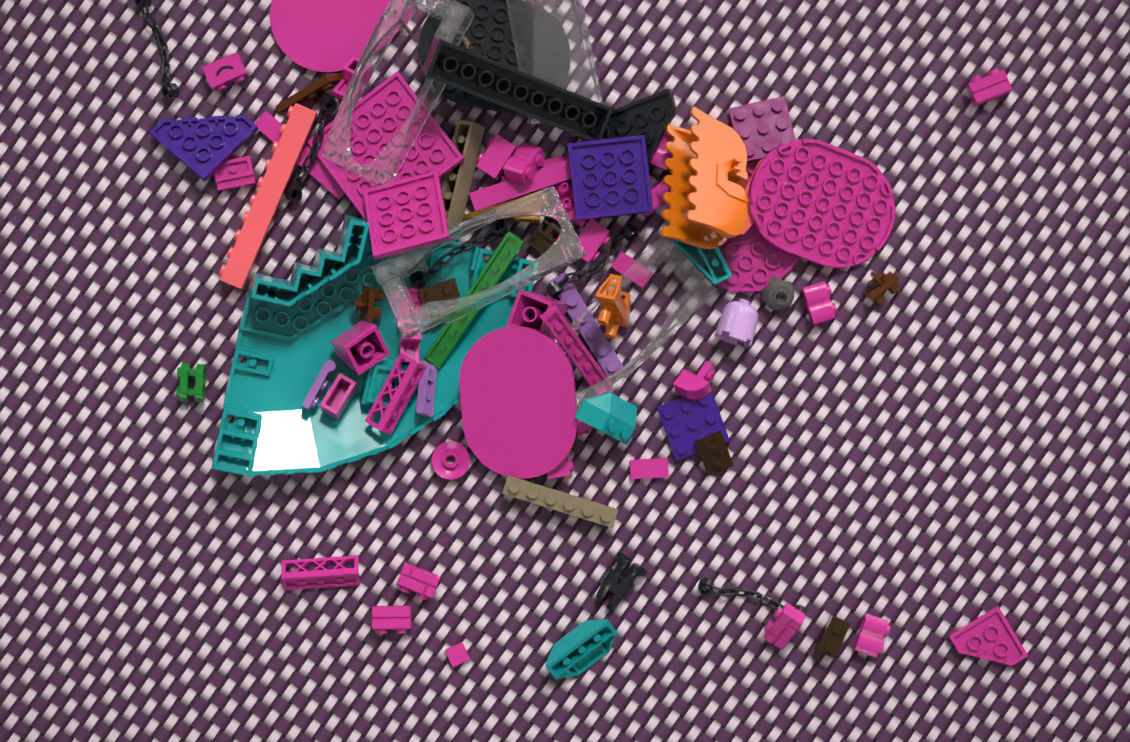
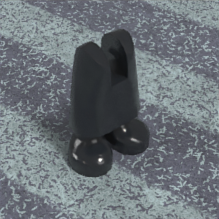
(617, 583)

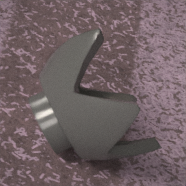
(774, 287)

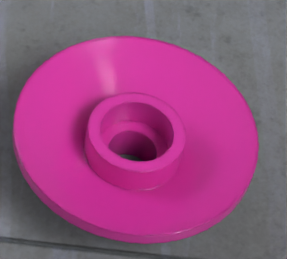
(440, 462)

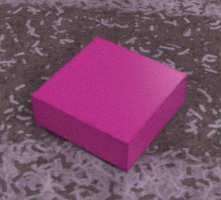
(457, 654)

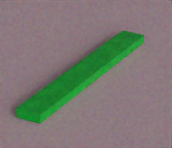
(487, 278)

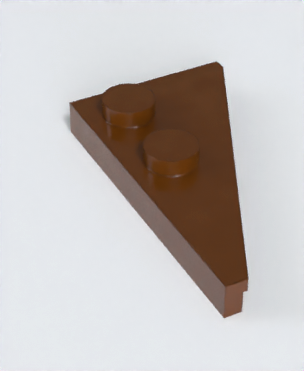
(311, 91)

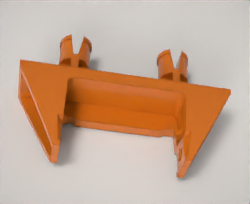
(614, 309)

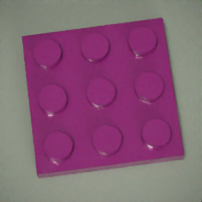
(762, 126)

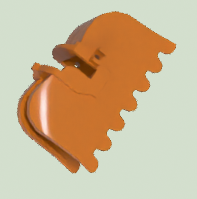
(705, 183)

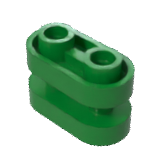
(185, 373)

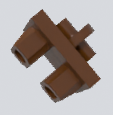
(879, 284)
(365, 303)

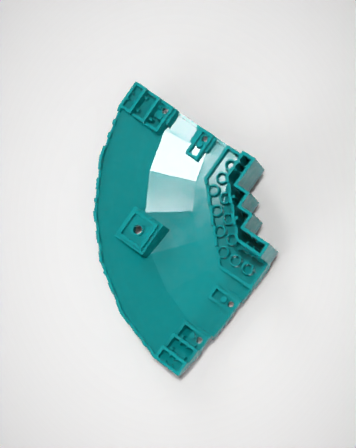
(288, 340)

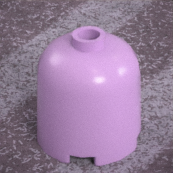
(737, 323)

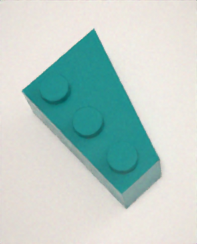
(707, 261)

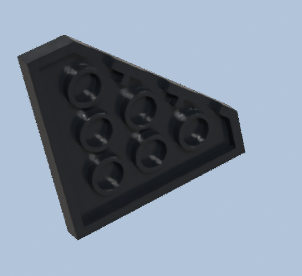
(643, 117)

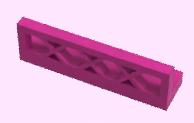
(398, 396)
(320, 576)

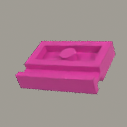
(235, 173)

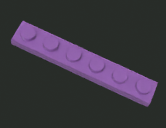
(589, 329)

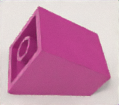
(529, 307)
(360, 347)

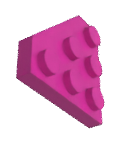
(989, 639)

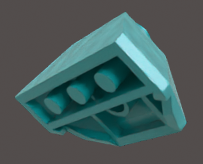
(609, 415)
(581, 648)

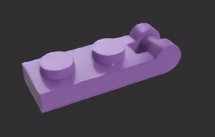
(320, 384)
(426, 391)

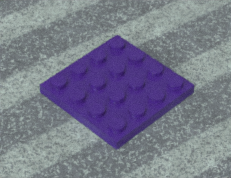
(610, 177)

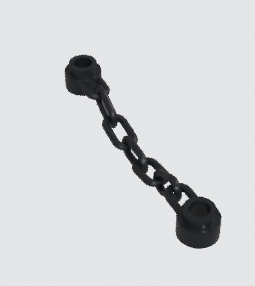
(169, 90)
(297, 193)
(629, 233)
(419, 275)
(707, 585)

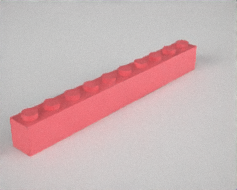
(269, 195)

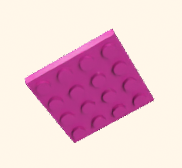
(406, 215)

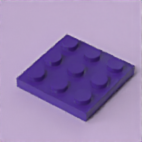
(690, 421)

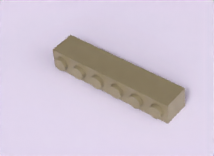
(458, 181)
(560, 501)

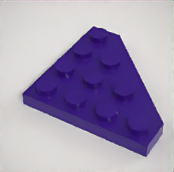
(203, 142)

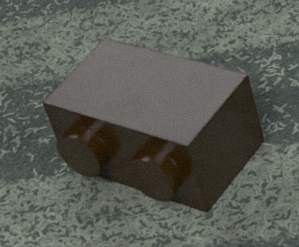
(832, 636)

